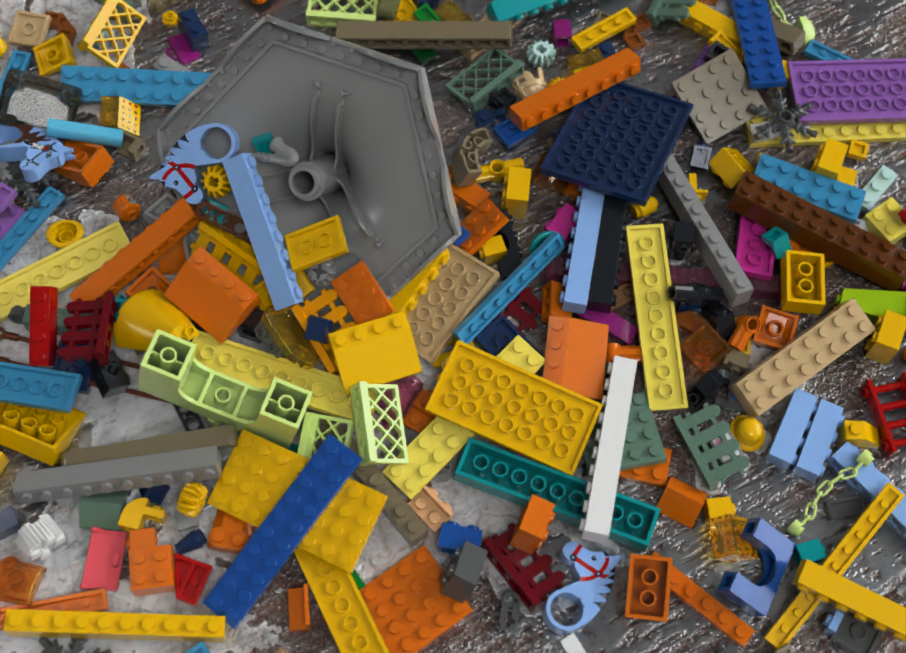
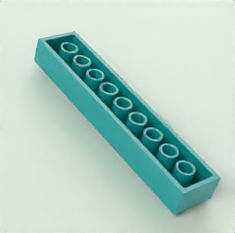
(518, 478)

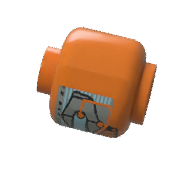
(126, 207)

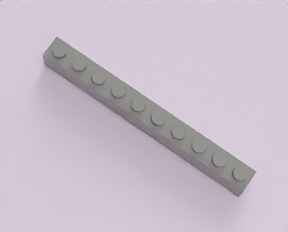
(706, 234)
(118, 475)

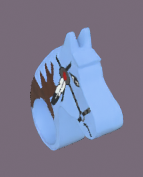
(34, 149)

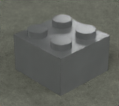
(463, 571)

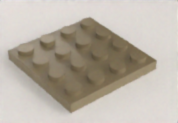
(719, 96)

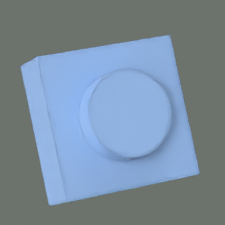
(832, 622)

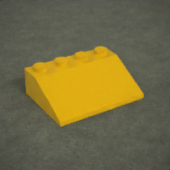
(375, 351)
(38, 431)

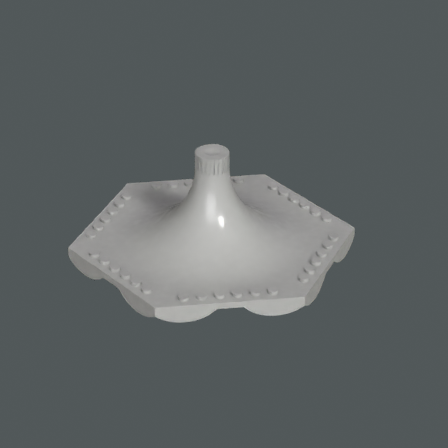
(361, 143)

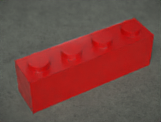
(43, 325)

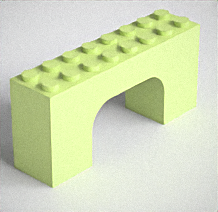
(178, 377)

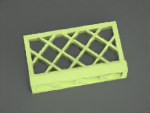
(328, 18)
(366, 423)
(311, 429)

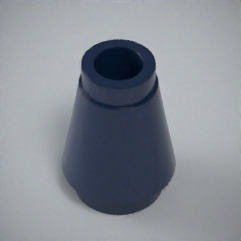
(191, 542)

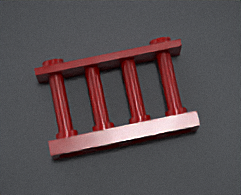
(869, 392)

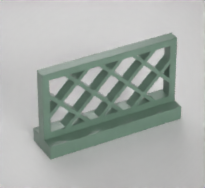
(482, 95)

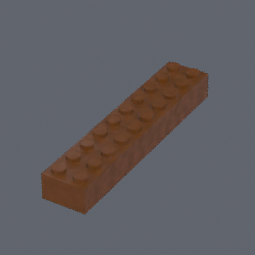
(820, 231)

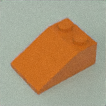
(90, 163)

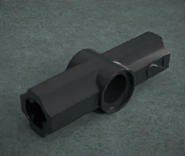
(695, 293)

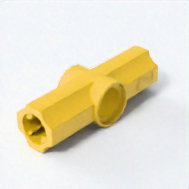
(503, 166)

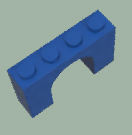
(775, 552)

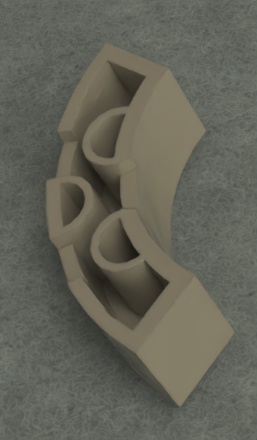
(465, 158)

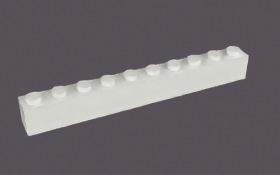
(608, 451)

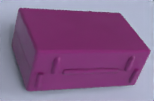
(181, 50)

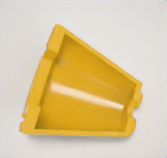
(145, 314)

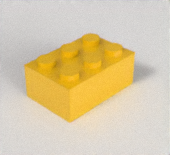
(802, 282)

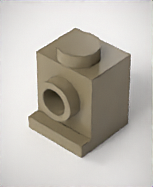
(737, 362)

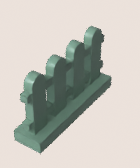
(662, 10)
(709, 456)

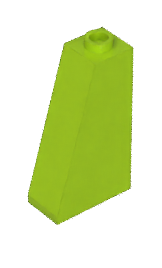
(874, 301)

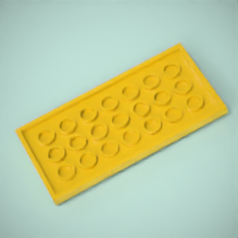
(514, 408)
(262, 473)

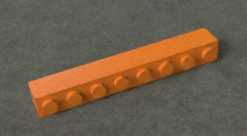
(575, 89)
(140, 252)

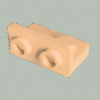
(431, 509)

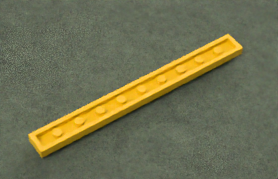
(837, 562)

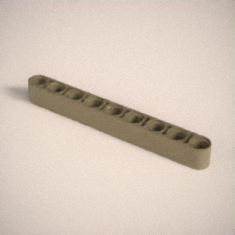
(222, 436)

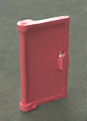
(104, 552)

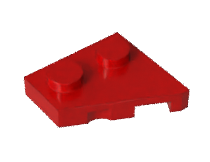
(190, 579)

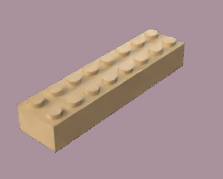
(801, 358)

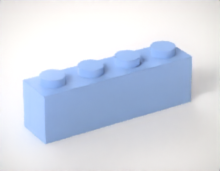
(791, 429)
(818, 440)

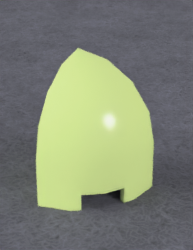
(805, 24)

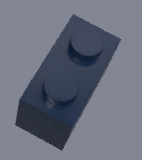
(192, 30)

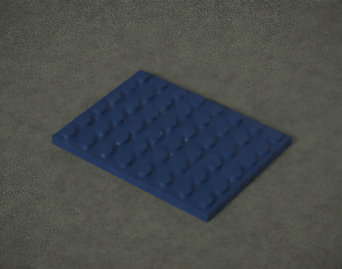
(618, 142)

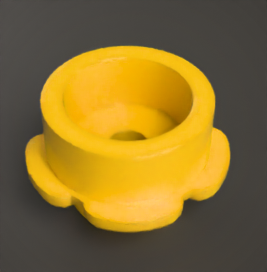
(169, 19)

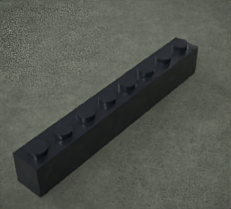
(607, 254)

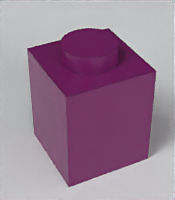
(561, 33)

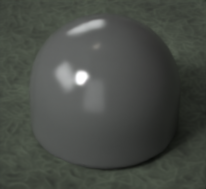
(16, 314)

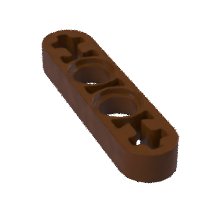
(228, 226)

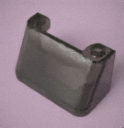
(36, 99)

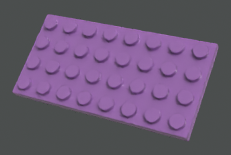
(850, 90)

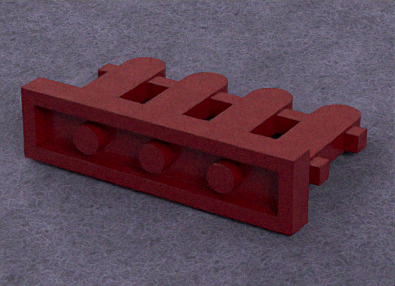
(527, 321)
(102, 336)
(518, 579)

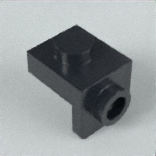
(502, 99)

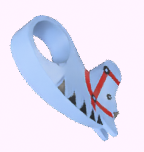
(183, 160)
(594, 580)

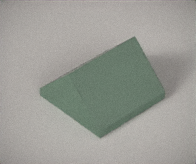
(102, 510)

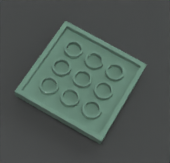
(642, 439)

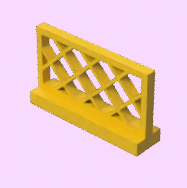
(98, 25)

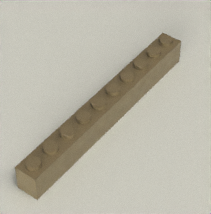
(427, 34)
(395, 507)

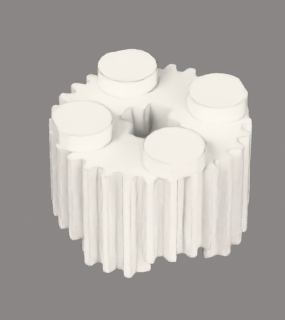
(39, 538)

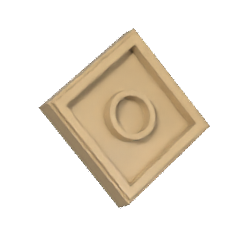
(29, 29)

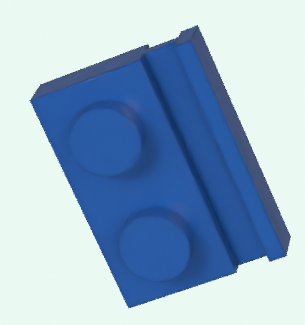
(510, 134)

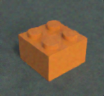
(533, 524)
(152, 570)

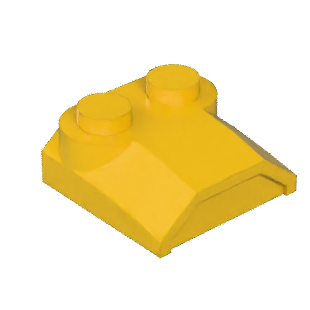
(53, 54)

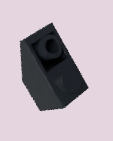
(719, 318)
(705, 389)

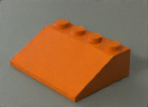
(212, 295)
(576, 355)

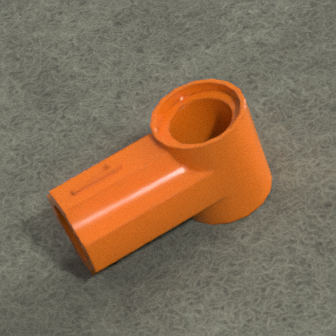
(745, 327)
(630, 352)

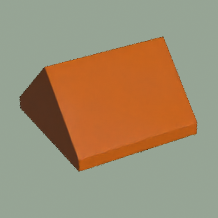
(681, 502)

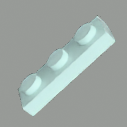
(877, 187)

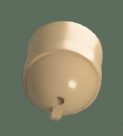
(530, 86)

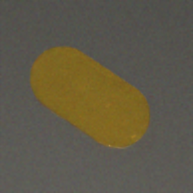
(290, 337)

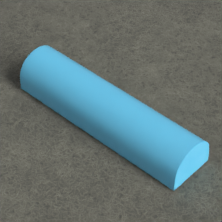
(84, 132)

